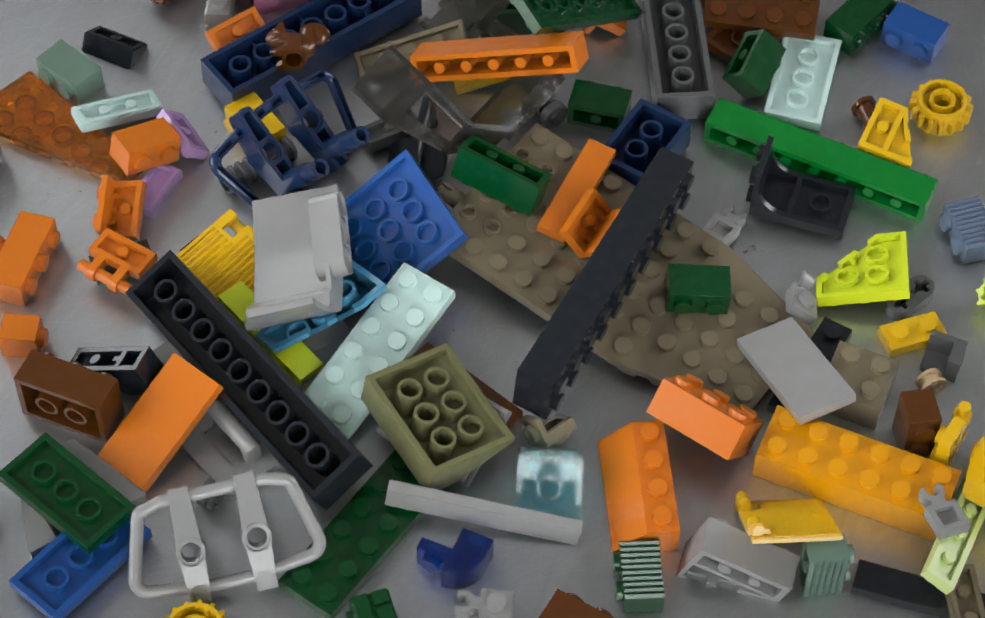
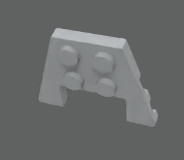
(37, 528)

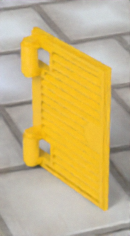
(220, 258)
(786, 520)

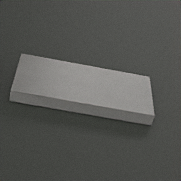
(796, 370)

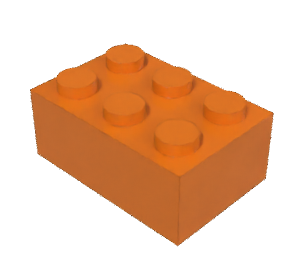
(705, 416)

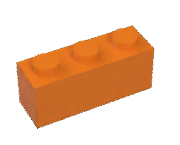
(26, 256)

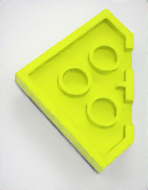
(869, 275)

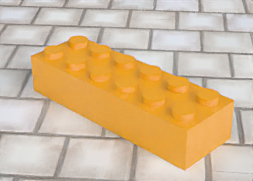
(851, 471)

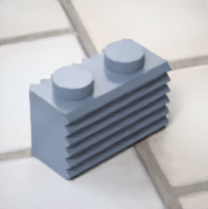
(966, 227)

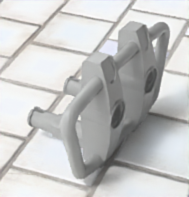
(186, 531)

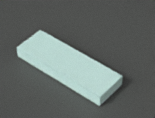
(116, 110)

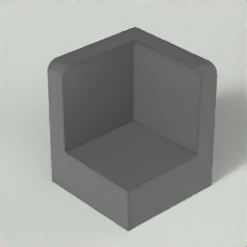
(944, 353)

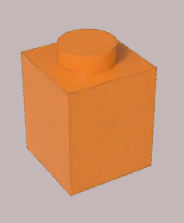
(21, 334)

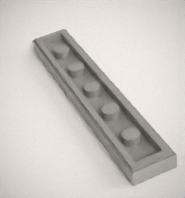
(483, 512)

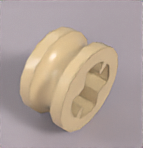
(931, 379)

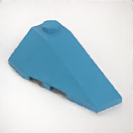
(358, 292)

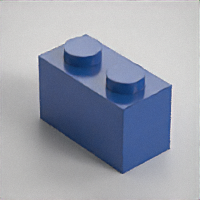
(914, 32)

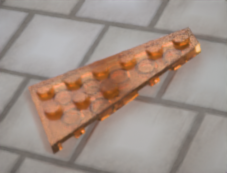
(42, 123)

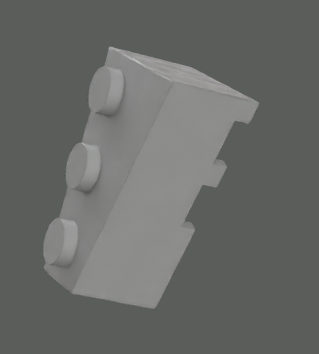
(729, 557)

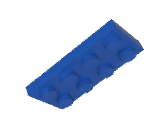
(66, 575)

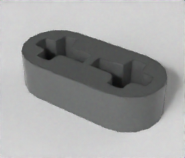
(915, 302)

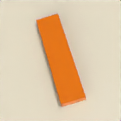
(584, 175)

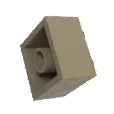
(869, 377)

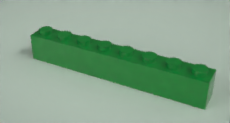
(806, 152)

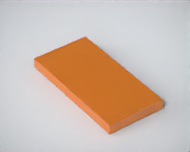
(160, 422)

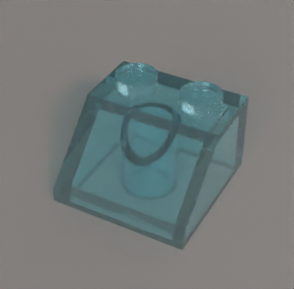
(550, 480)

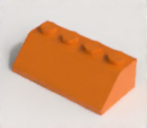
(639, 485)

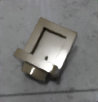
(549, 433)

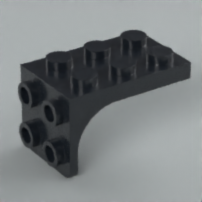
(796, 197)

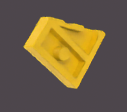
(888, 133)

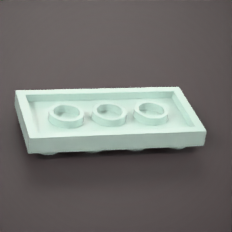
(803, 81)

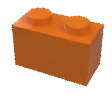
(145, 146)

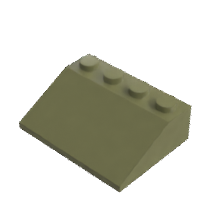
(435, 416)

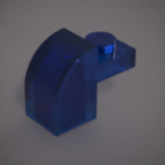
(458, 565)

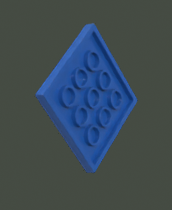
(400, 221)

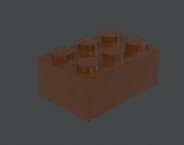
(69, 395)

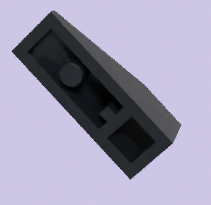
(131, 365)

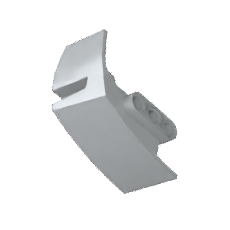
(299, 256)

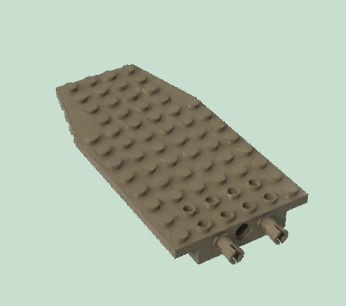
(643, 336)

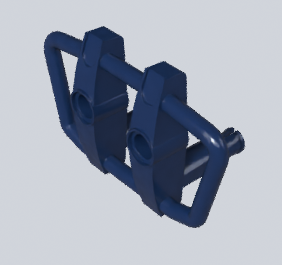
(318, 139)

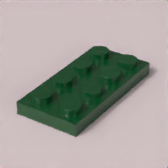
(67, 493)

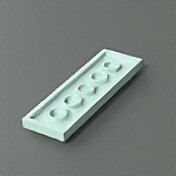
(381, 338)

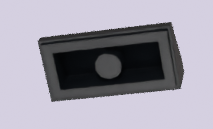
(113, 47)

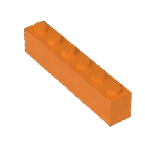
(501, 56)

